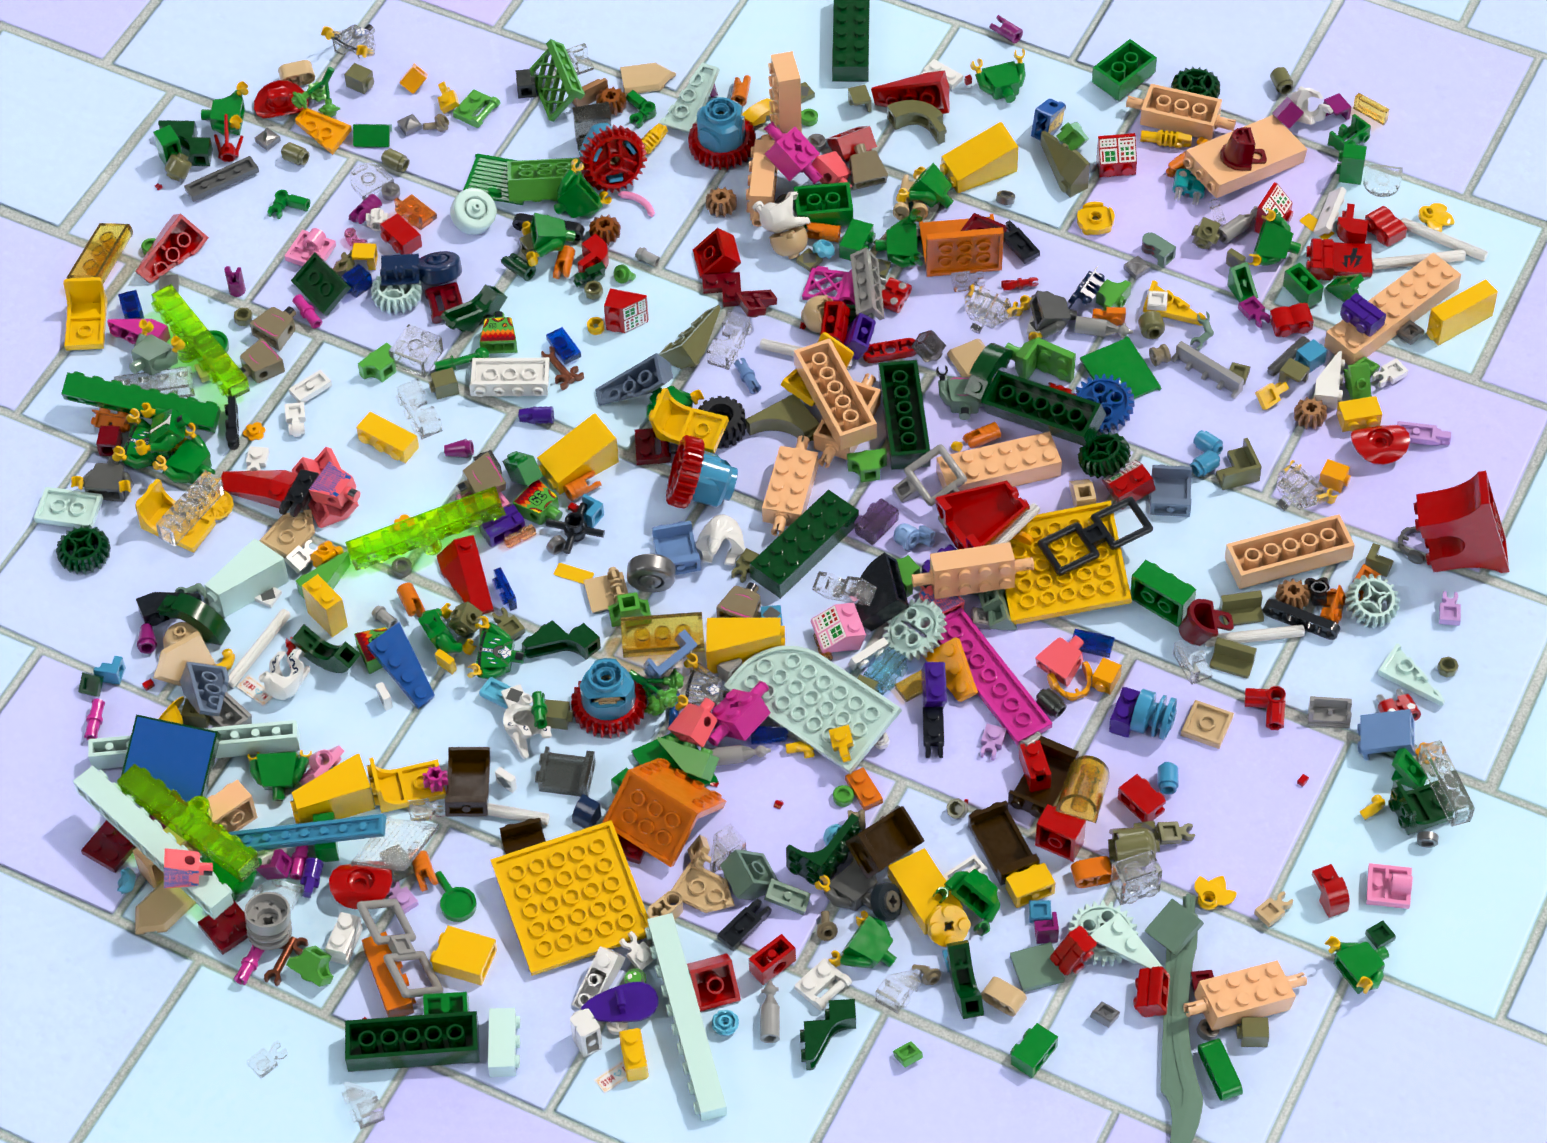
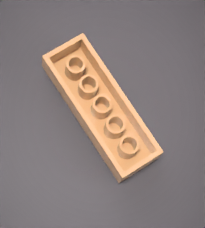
(785, 92)
(835, 394)
(1015, 460)
(1289, 551)
(230, 807)

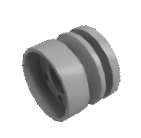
(268, 921)

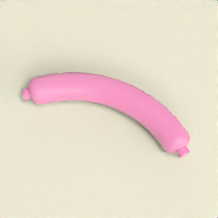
(644, 202)

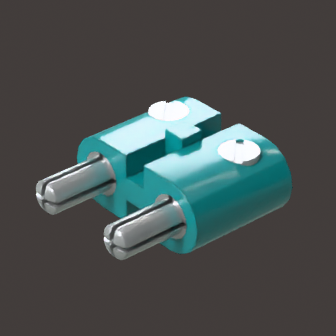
(1187, 183)

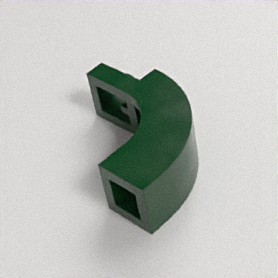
(985, 367)
(198, 614)
(323, 654)
(963, 980)

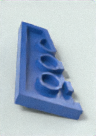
(399, 660)

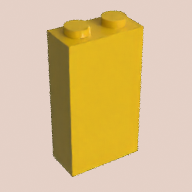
(1461, 312)
(917, 881)

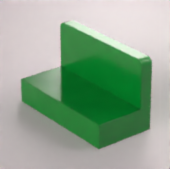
(371, 135)

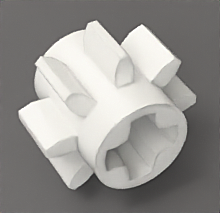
(375, 218)

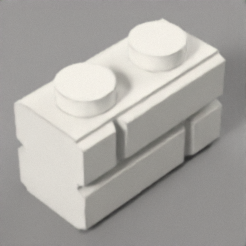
(344, 938)
(585, 1032)

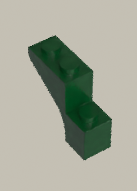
(199, 148)
(469, 314)
(553, 639)
(818, 1033)

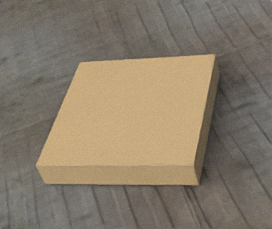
(1207, 724)

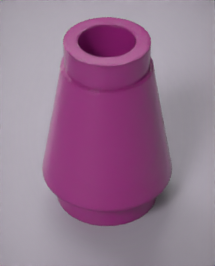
(461, 448)
(146, 640)

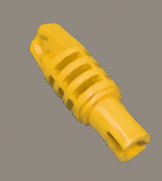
(654, 137)
(1167, 138)

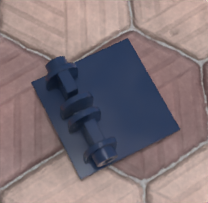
(399, 269)
(1087, 288)

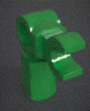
(646, 108)
(283, 199)

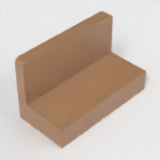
(591, 90)

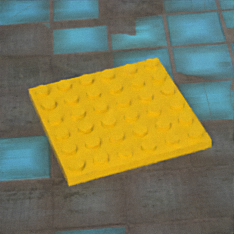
(1093, 586)
(570, 897)

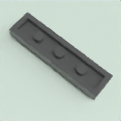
(221, 178)

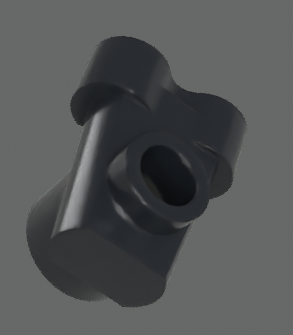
(1318, 590)

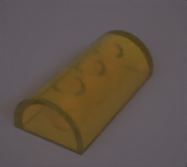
(102, 251)
(656, 633)
(1084, 788)

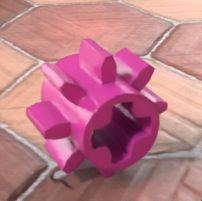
(435, 779)

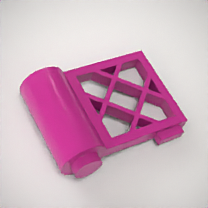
(844, 293)

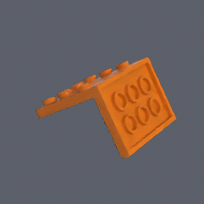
(952, 250)
(659, 808)

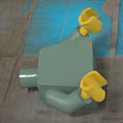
(152, 353)

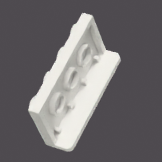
(509, 377)

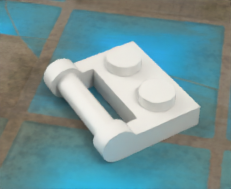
(818, 979)

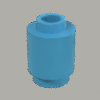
(1206, 441)
(1205, 463)
(1168, 778)

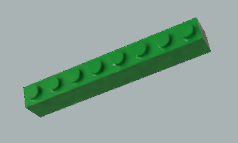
(123, 398)

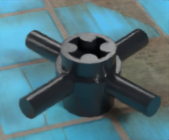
(575, 527)

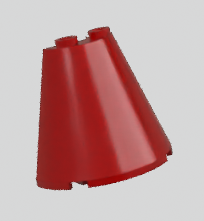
(980, 514)

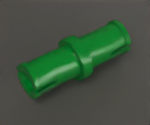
(539, 709)

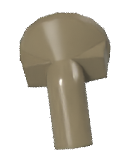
(441, 123)
(826, 930)
(930, 975)

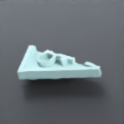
(1404, 672)
(1122, 940)

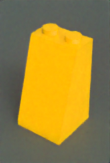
(981, 159)
(580, 451)
(740, 638)
(338, 790)

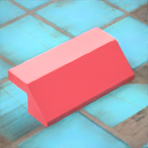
(323, 513)

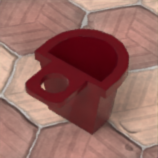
(1240, 150)
(1203, 622)

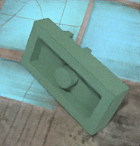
(787, 896)

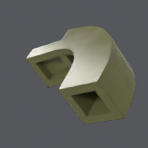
(917, 113)

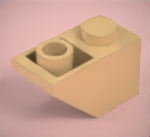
(1082, 492)

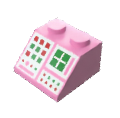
(839, 628)

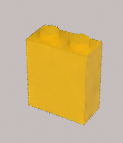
(324, 605)
(463, 955)

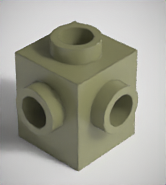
(1205, 233)
(464, 619)

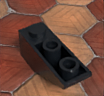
(150, 603)

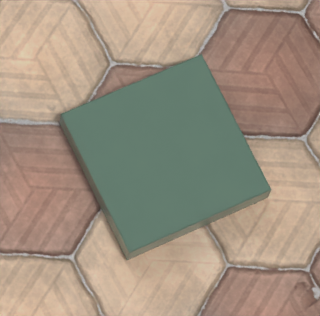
(1174, 927)
(1035, 968)

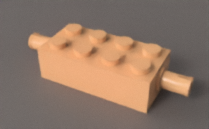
(1181, 111)
(762, 179)
(822, 436)
(790, 485)
(972, 570)
(1245, 993)

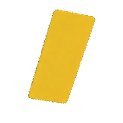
(1310, 222)
(572, 573)

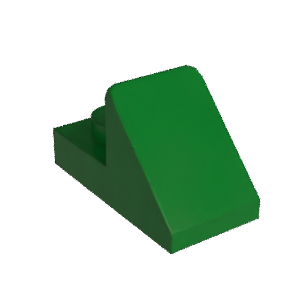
(1345, 286)
(1408, 770)

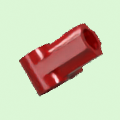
(1264, 699)

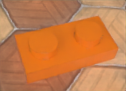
(864, 789)

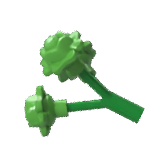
(318, 91)
(667, 698)

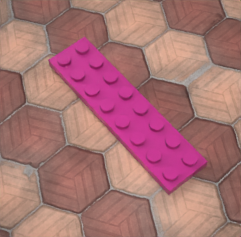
(995, 681)

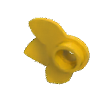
(1435, 216)
(1215, 891)

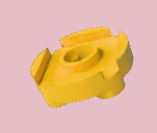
(1095, 227)
(943, 914)

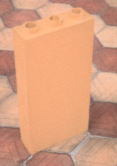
(1280, 146)

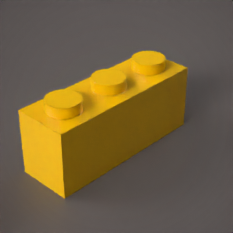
(387, 437)

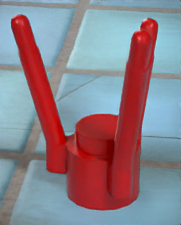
(227, 152)

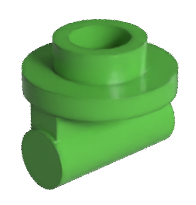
(623, 274)

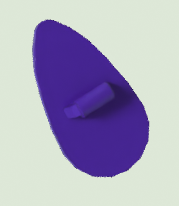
(624, 1003)

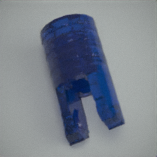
(769, 735)

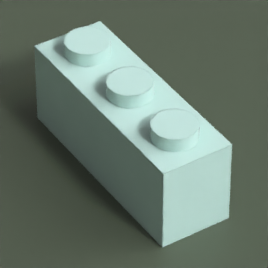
(503, 1042)

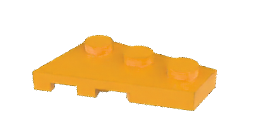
(323, 129)
(958, 674)

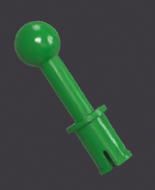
(453, 362)

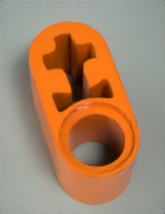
(1092, 872)

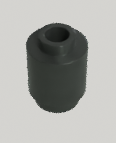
(1051, 702)

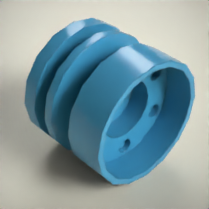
(1153, 714)

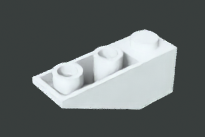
(1329, 381)
(599, 976)

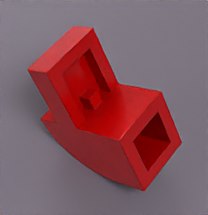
(1351, 229)
(594, 251)
(1333, 889)

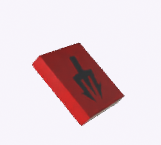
(1352, 259)

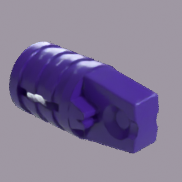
(537, 415)
(311, 875)

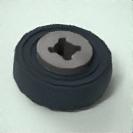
(886, 901)

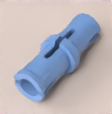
(747, 375)

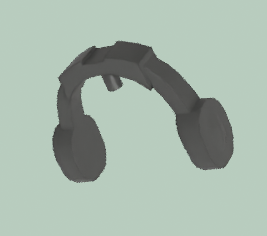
(1413, 556)

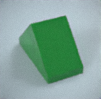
(1241, 282)

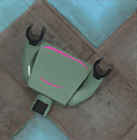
(952, 394)

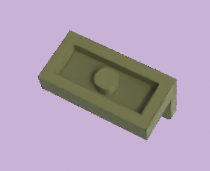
(1243, 607)
(1233, 657)

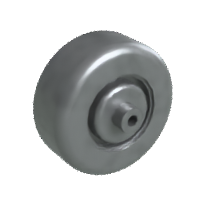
(651, 573)

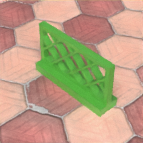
(565, 72)

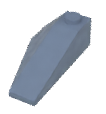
(636, 381)
(205, 687)

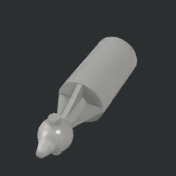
(1236, 226)
(1099, 327)
(738, 753)
(770, 1015)

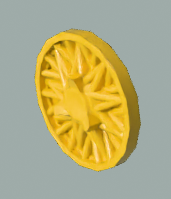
(221, 507)

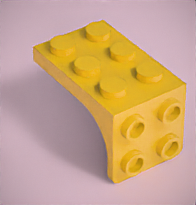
(85, 313)
(793, 382)
(674, 421)
(156, 503)
(396, 786)

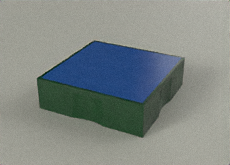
(174, 754)

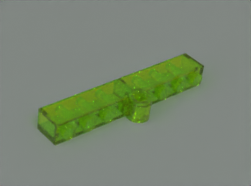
(199, 343)
(425, 529)
(190, 821)

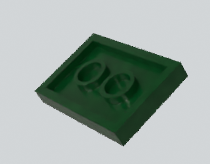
(320, 284)

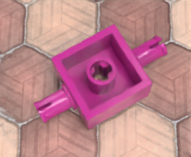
(792, 153)
(739, 714)

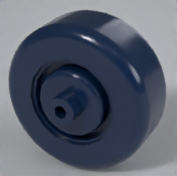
(439, 267)

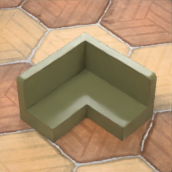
(1244, 468)

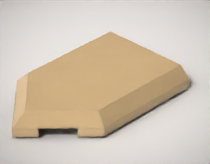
(645, 77)
(965, 356)
(289, 533)
(174, 658)
(703, 889)
(161, 909)

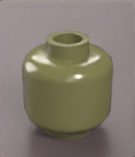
(178, 166)
(1151, 325)

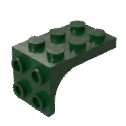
(1416, 808)
(825, 861)

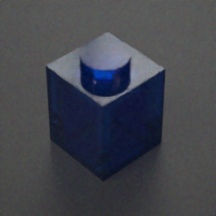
(358, 279)
(131, 305)

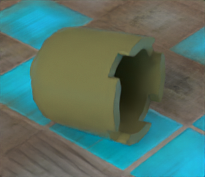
(1131, 842)

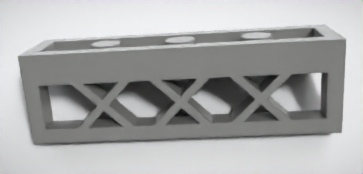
(867, 283)

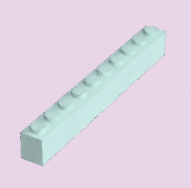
(234, 741)
(147, 835)
(687, 1018)

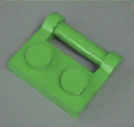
(472, 105)

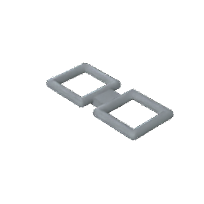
(951, 488)
(400, 947)

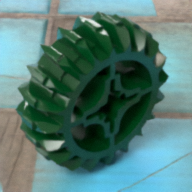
(1197, 81)
(1105, 455)
(82, 544)

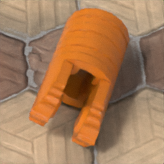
(741, 90)
(1175, 164)
(823, 231)
(564, 262)
(982, 435)
(579, 486)
(410, 599)
(423, 868)

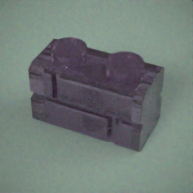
(876, 521)

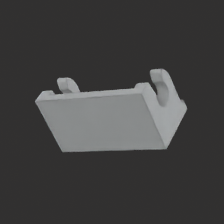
(1329, 712)
(232, 713)

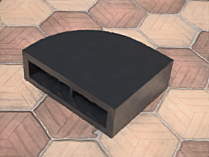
(889, 595)

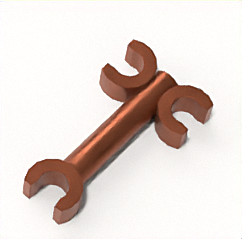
(565, 376)
(293, 943)

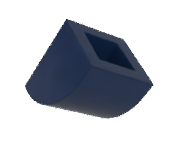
(586, 812)

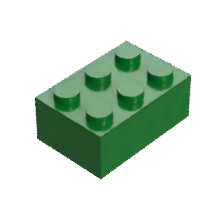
(1124, 69)
(825, 203)
(1161, 592)

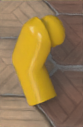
(228, 659)
(800, 747)
(1377, 804)

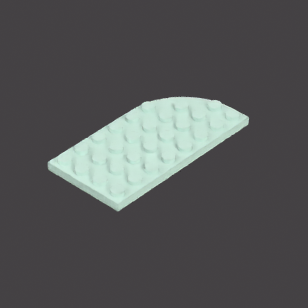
(815, 696)

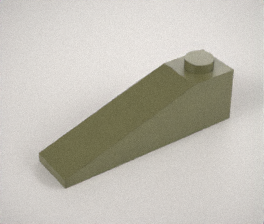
(1067, 166)
(692, 342)

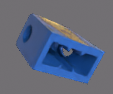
(1048, 117)

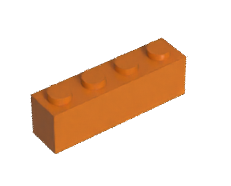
(391, 997)

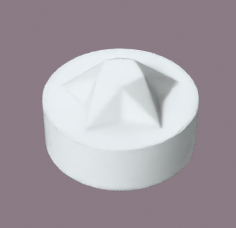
(615, 1027)

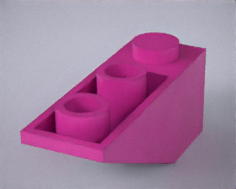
(129, 329)

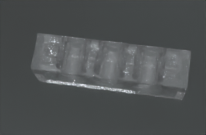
(190, 508)

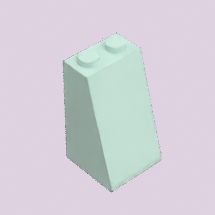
(245, 577)

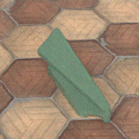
(998, 611)

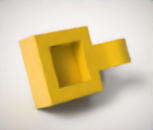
(448, 99)
(1270, 394)
(841, 741)

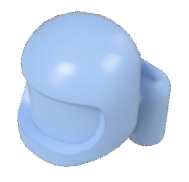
(910, 536)

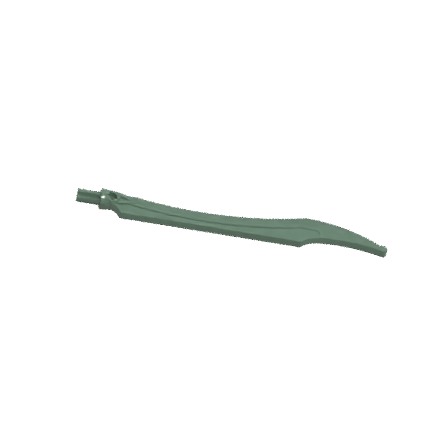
(1178, 1072)

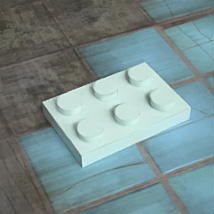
(68, 507)

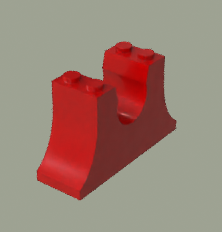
(1462, 527)

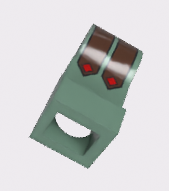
(1158, 248)

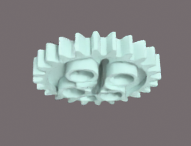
(923, 617)
(1093, 918)

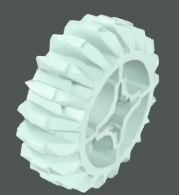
(395, 297)
(1375, 614)

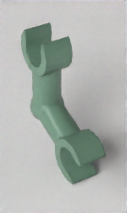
(1206, 335)
(198, 587)

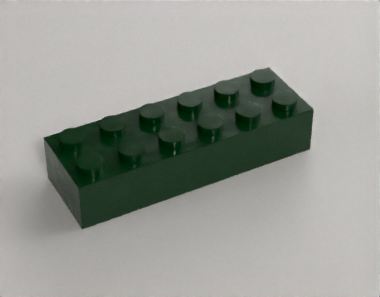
(850, 41)
(1043, 408)
(903, 412)
(804, 544)
(412, 1041)

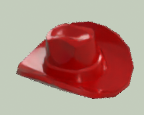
(275, 99)
(1381, 443)
(359, 883)

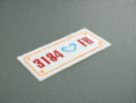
(254, 689)
(611, 1077)

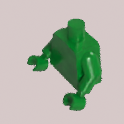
(902, 242)
(237, 887)
(976, 893)

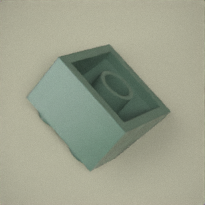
(747, 873)

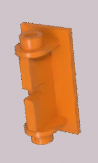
(104, 418)
(1336, 601)

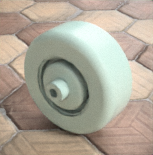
(473, 211)

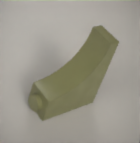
(785, 416)

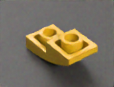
(757, 113)

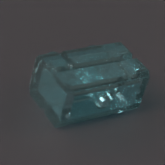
(887, 669)

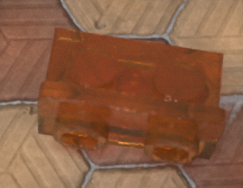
(415, 211)

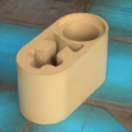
(297, 72)
(662, 906)
(1003, 996)

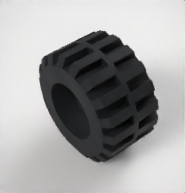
(736, 414)

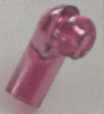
(351, 237)

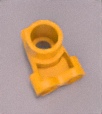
(325, 553)

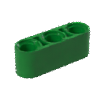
(1220, 1069)

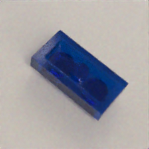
(563, 345)
(507, 595)
(1095, 643)

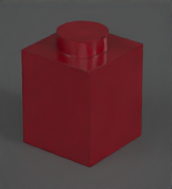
(108, 439)

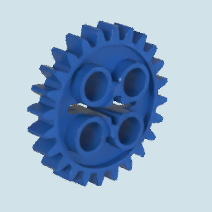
(1117, 410)

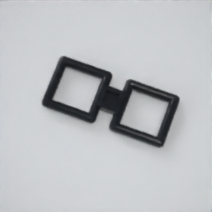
(1095, 535)

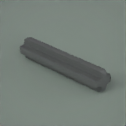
(1274, 368)

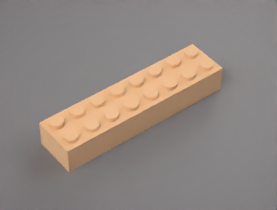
(1401, 301)

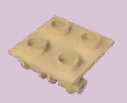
(603, 590)

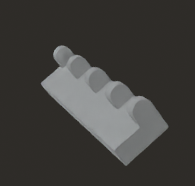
(1208, 368)

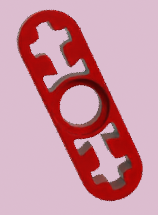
(895, 344)

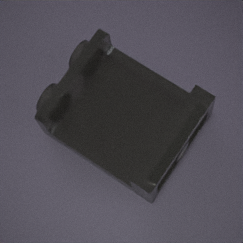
(587, 116)
(565, 773)

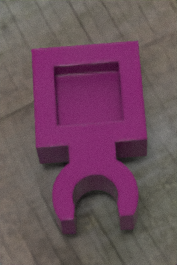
(1254, 309)

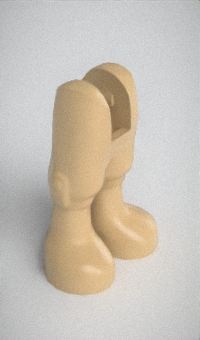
(901, 209)

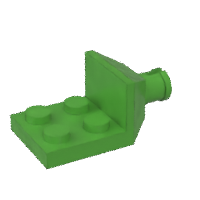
(1045, 357)

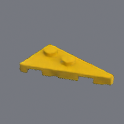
(1176, 307)

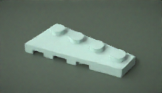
(684, 111)

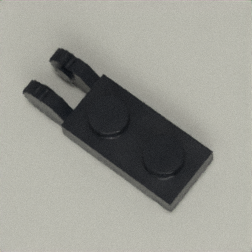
(1020, 243)
(232, 423)
(298, 493)
(933, 730)
(743, 925)

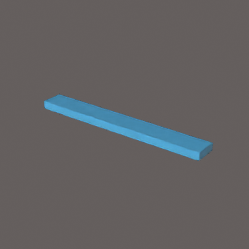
(313, 832)

